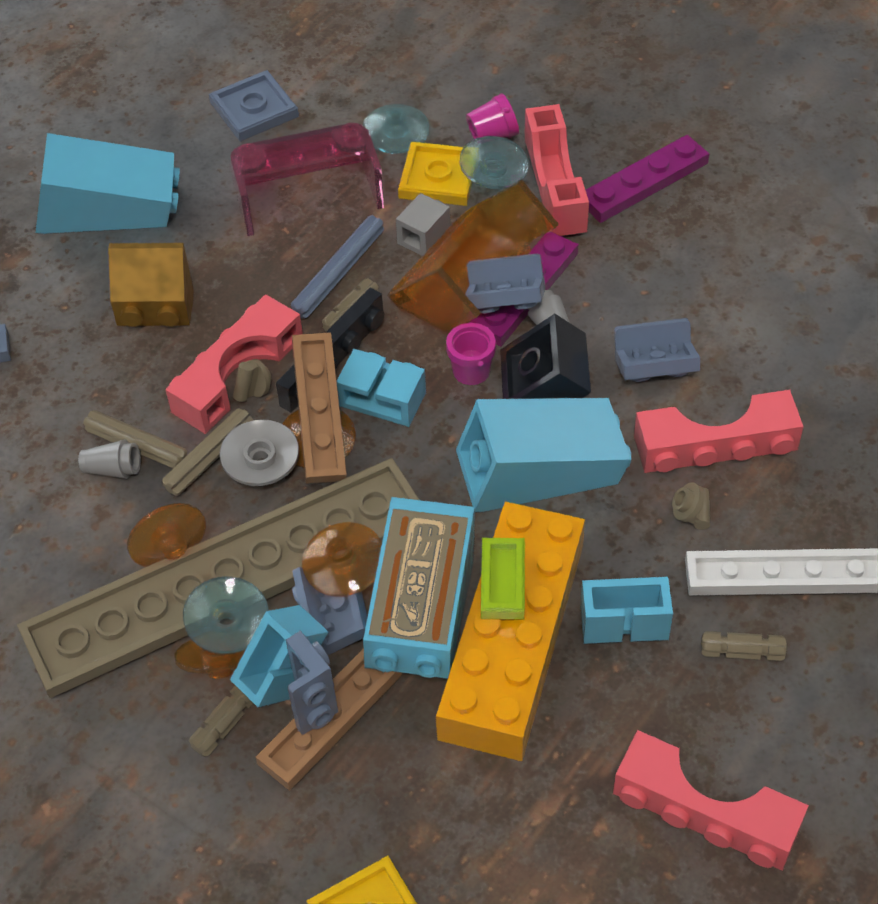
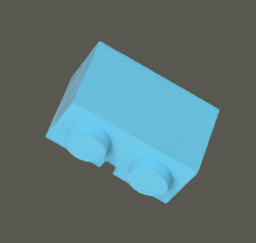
(381, 388)
(626, 607)
(266, 665)

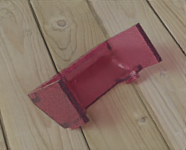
(301, 155)

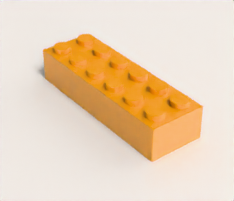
(506, 661)

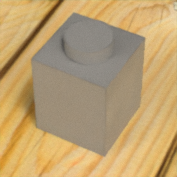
(422, 224)

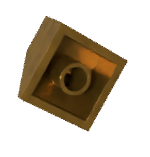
(150, 284)

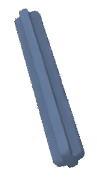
(337, 266)

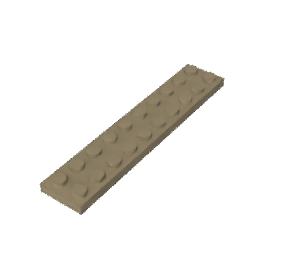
(147, 606)

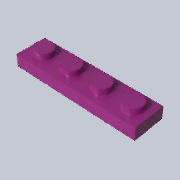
(645, 177)
(556, 256)

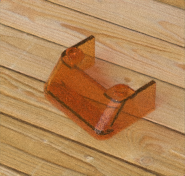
(489, 230)

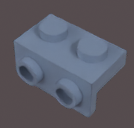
(506, 282)
(655, 350)
(341, 616)
(313, 687)

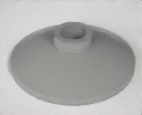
(256, 441)

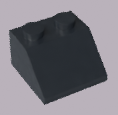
(546, 362)

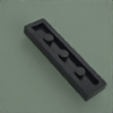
(346, 335)

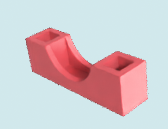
(549, 155)
(261, 333)
(672, 441)
(757, 826)

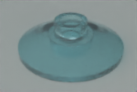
(395, 127)
(493, 162)
(219, 600)

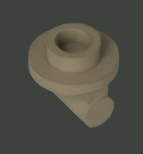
(251, 380)
(692, 505)

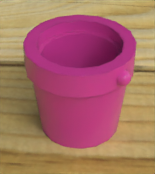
(493, 119)
(471, 352)

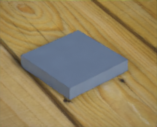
(253, 105)

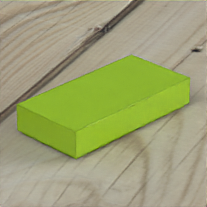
(503, 578)

